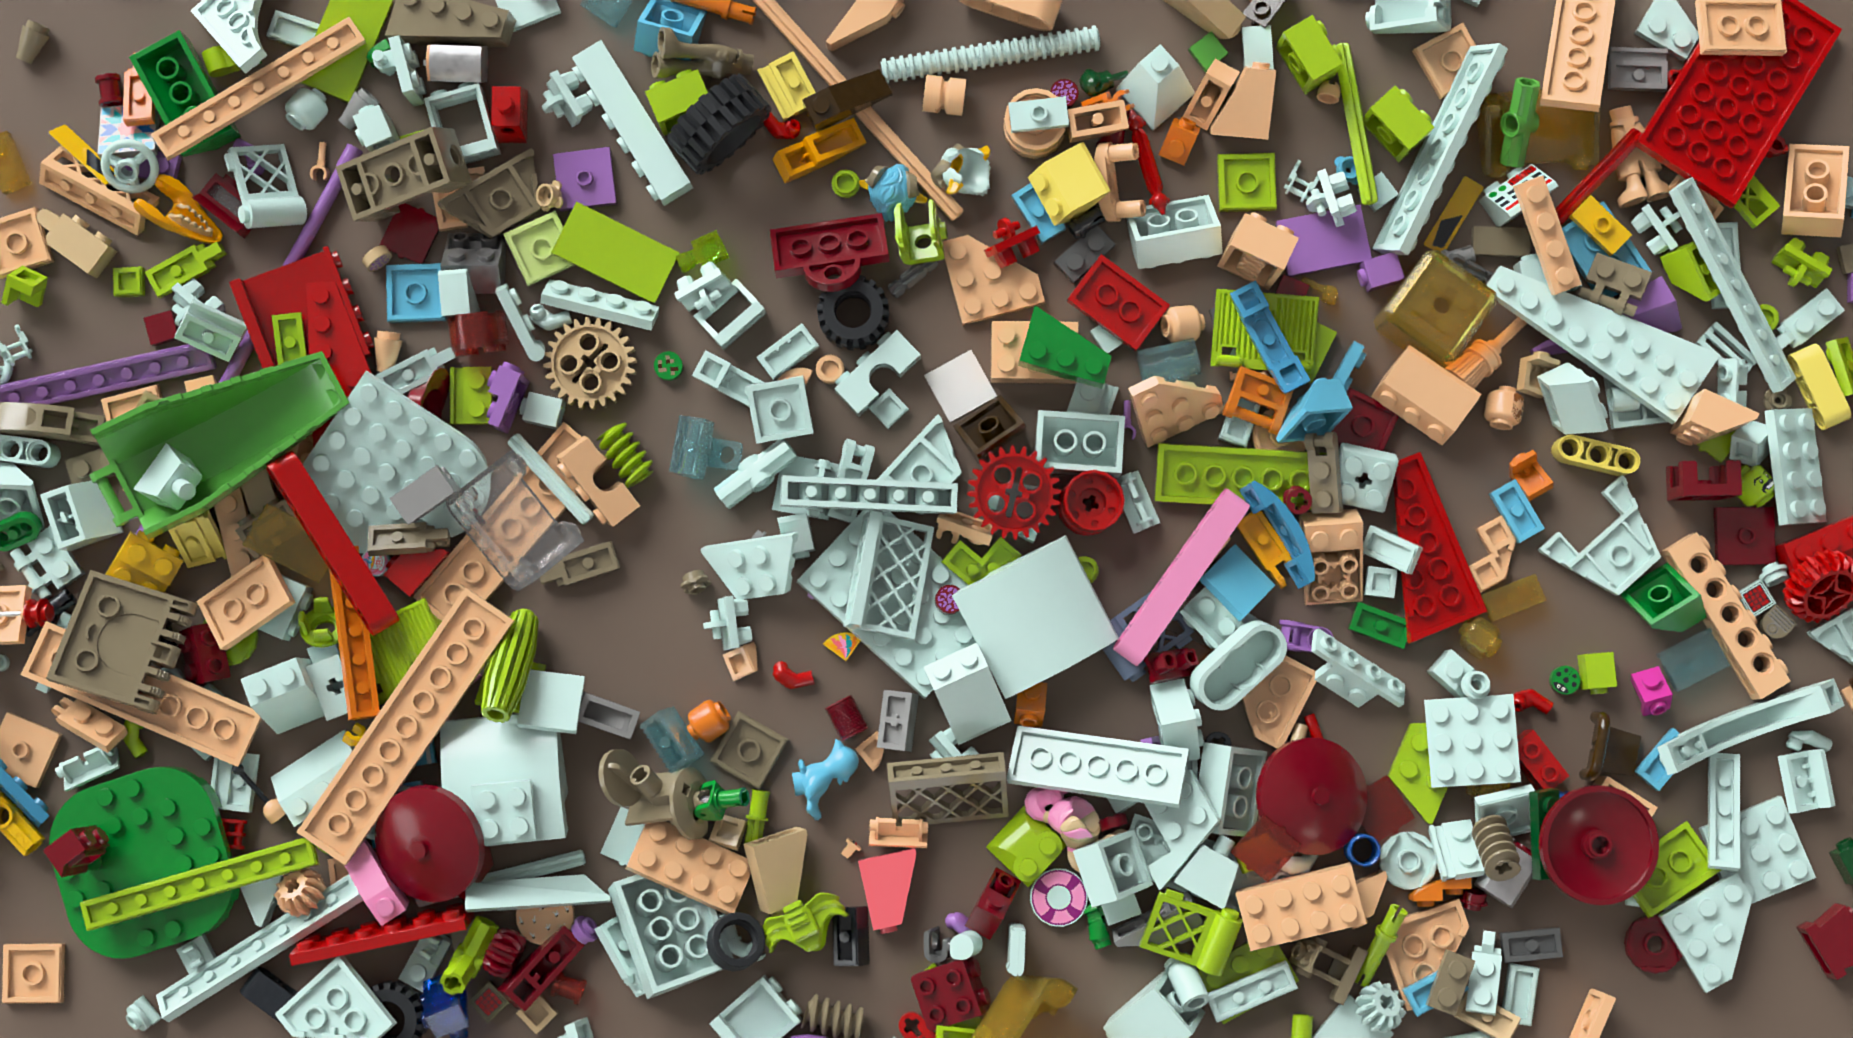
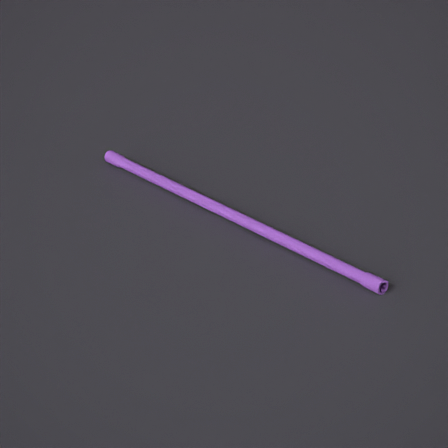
(297, 252)

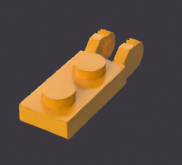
(1264, 544)

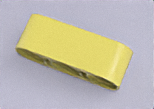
(1819, 386)
(1609, 455)

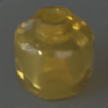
(1480, 638)

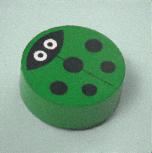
(1564, 680)

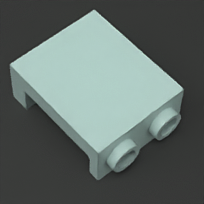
(758, 1013)

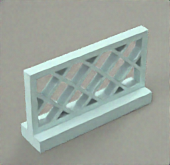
(865, 568)

